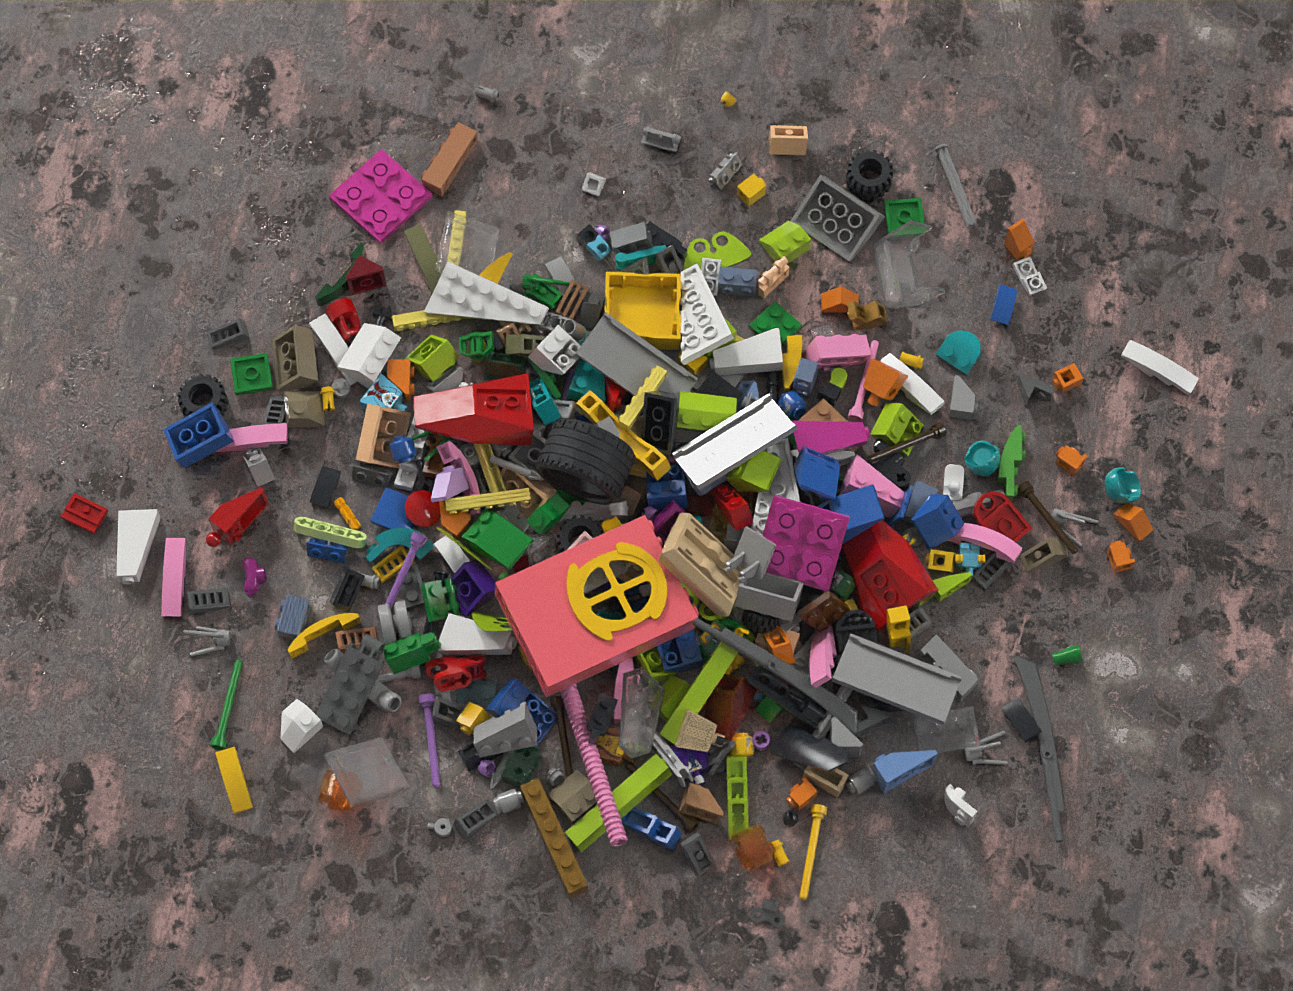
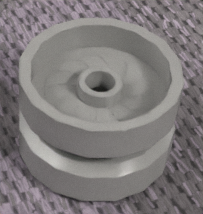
(396, 623)

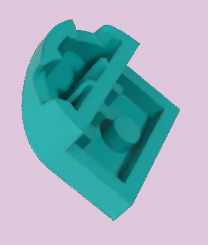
(960, 350)

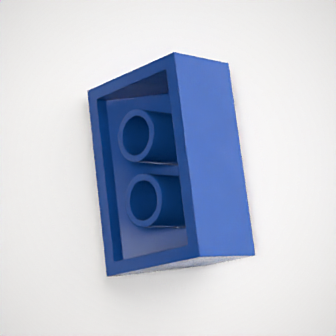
(198, 435)

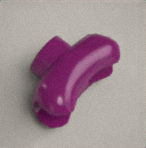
(254, 576)

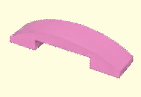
(452, 454)
(989, 539)

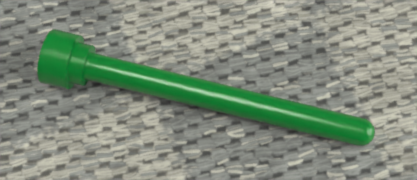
(219, 740)

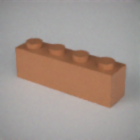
(449, 159)

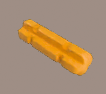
(347, 514)

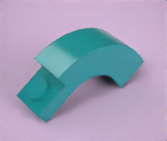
(397, 536)

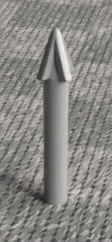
(531, 474)
(497, 776)

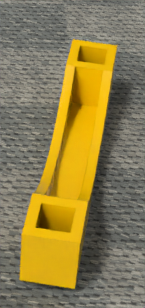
(646, 455)

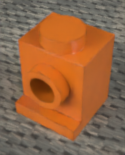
(1069, 373)
(1070, 459)
(1120, 556)
(801, 794)

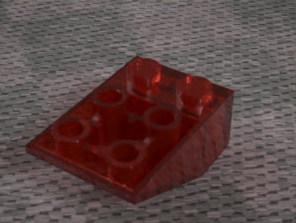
(729, 704)

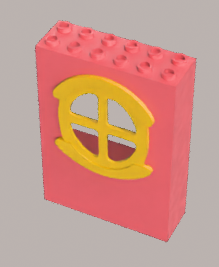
(557, 622)

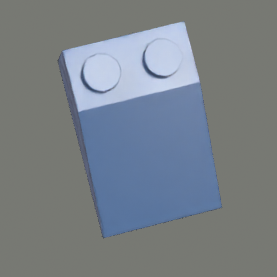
(901, 766)

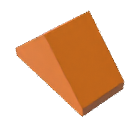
(837, 300)
(1134, 521)

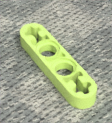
(330, 532)

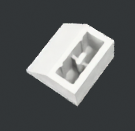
(556, 352)

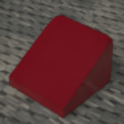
(521, 564)

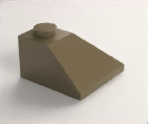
(304, 409)

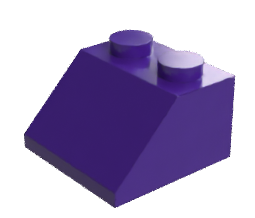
(473, 586)

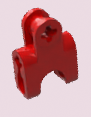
(456, 670)

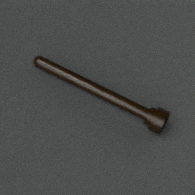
(936, 431)
(1026, 490)
(558, 706)
(689, 823)

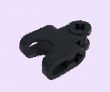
(891, 466)

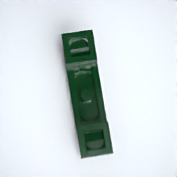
(329, 293)

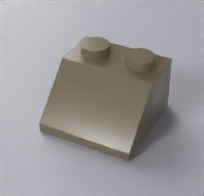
(573, 797)

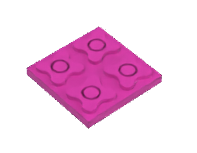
(380, 196)
(805, 541)

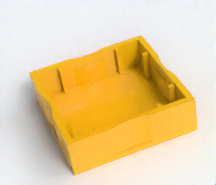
(646, 306)

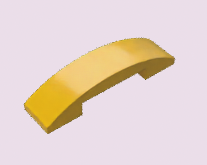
(345, 620)

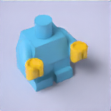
(969, 557)

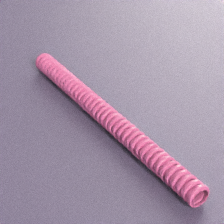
(594, 767)

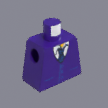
(695, 761)

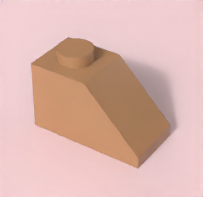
(700, 804)

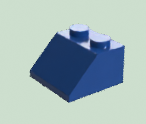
(937, 520)

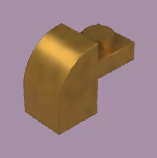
(867, 316)

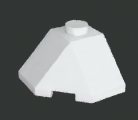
(298, 725)

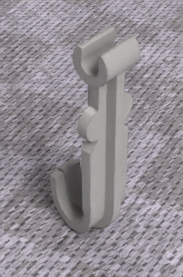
(597, 511)
(671, 759)

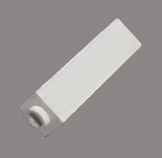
(749, 355)
(134, 543)
(464, 637)

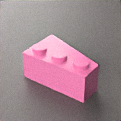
(838, 350)
(862, 474)

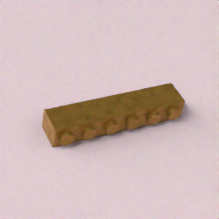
(554, 838)

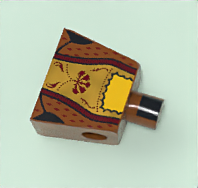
(609, 748)

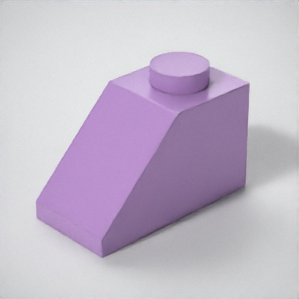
(449, 483)

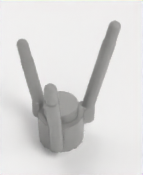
(1062, 517)
(220, 637)
(973, 753)

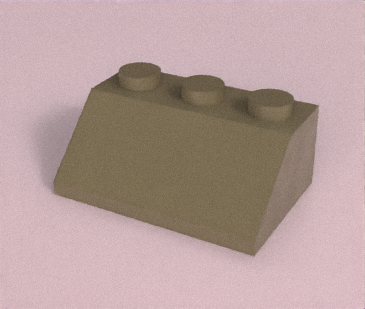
(294, 358)

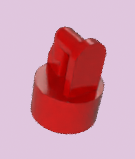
(341, 313)

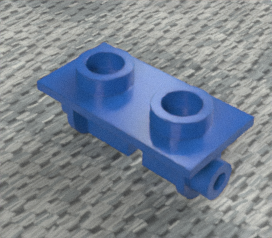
(319, 549)

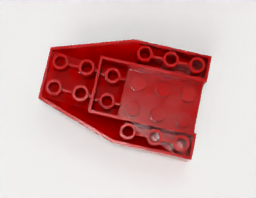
(479, 412)
(885, 572)

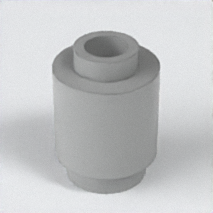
(861, 780)
(508, 801)

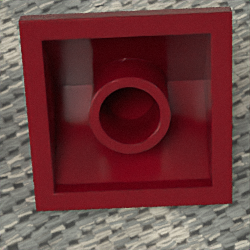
(365, 276)

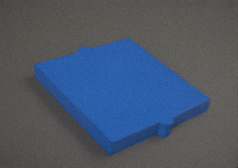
(900, 513)

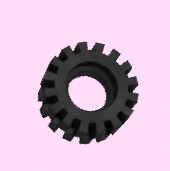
(759, 622)

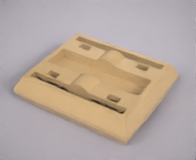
(698, 563)

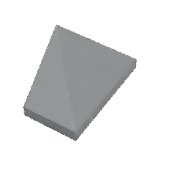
(450, 379)

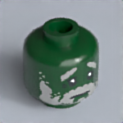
(842, 585)

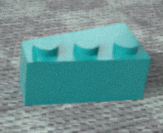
(586, 379)

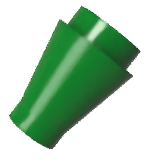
(1069, 655)

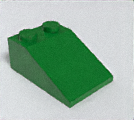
(497, 539)

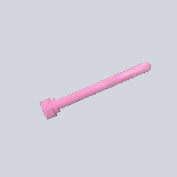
(856, 413)

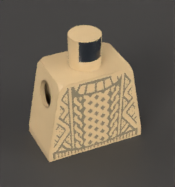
(698, 733)

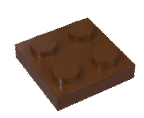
(823, 611)

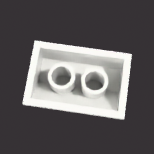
(368, 353)

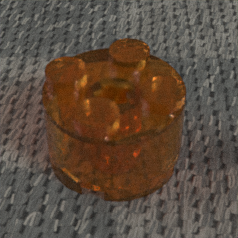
(332, 793)
(753, 848)

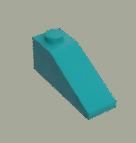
(543, 402)

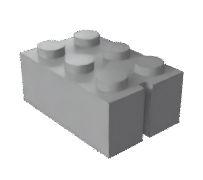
(770, 596)

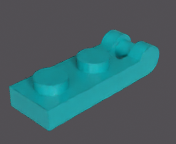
(625, 260)

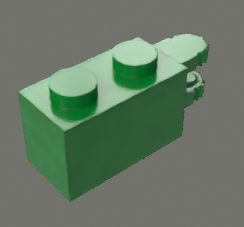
(410, 651)

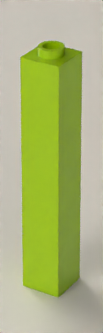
(700, 689)
(626, 797)

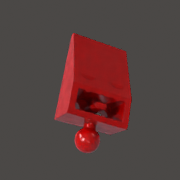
(235, 517)

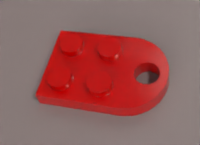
(1001, 516)

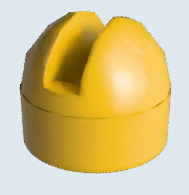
(728, 98)

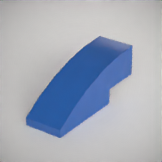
(652, 828)

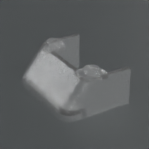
(896, 267)

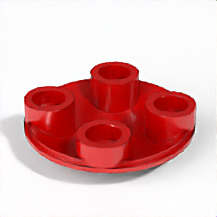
(421, 509)

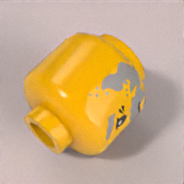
(743, 745)

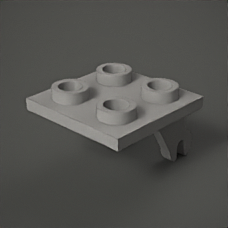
(751, 554)

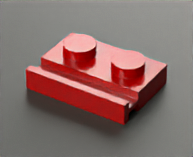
(84, 513)

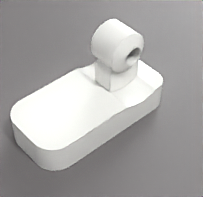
(953, 482)

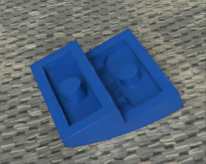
(391, 511)

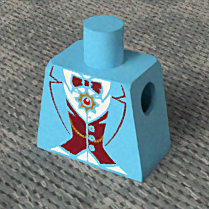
(383, 394)

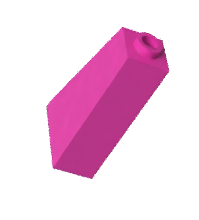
(830, 436)

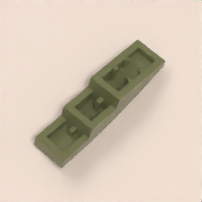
(423, 255)

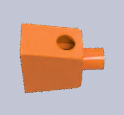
(882, 381)

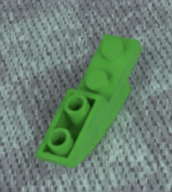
(1011, 461)

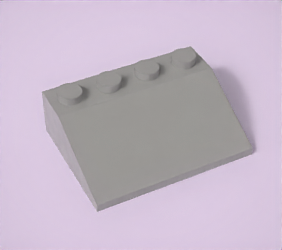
(837, 218)

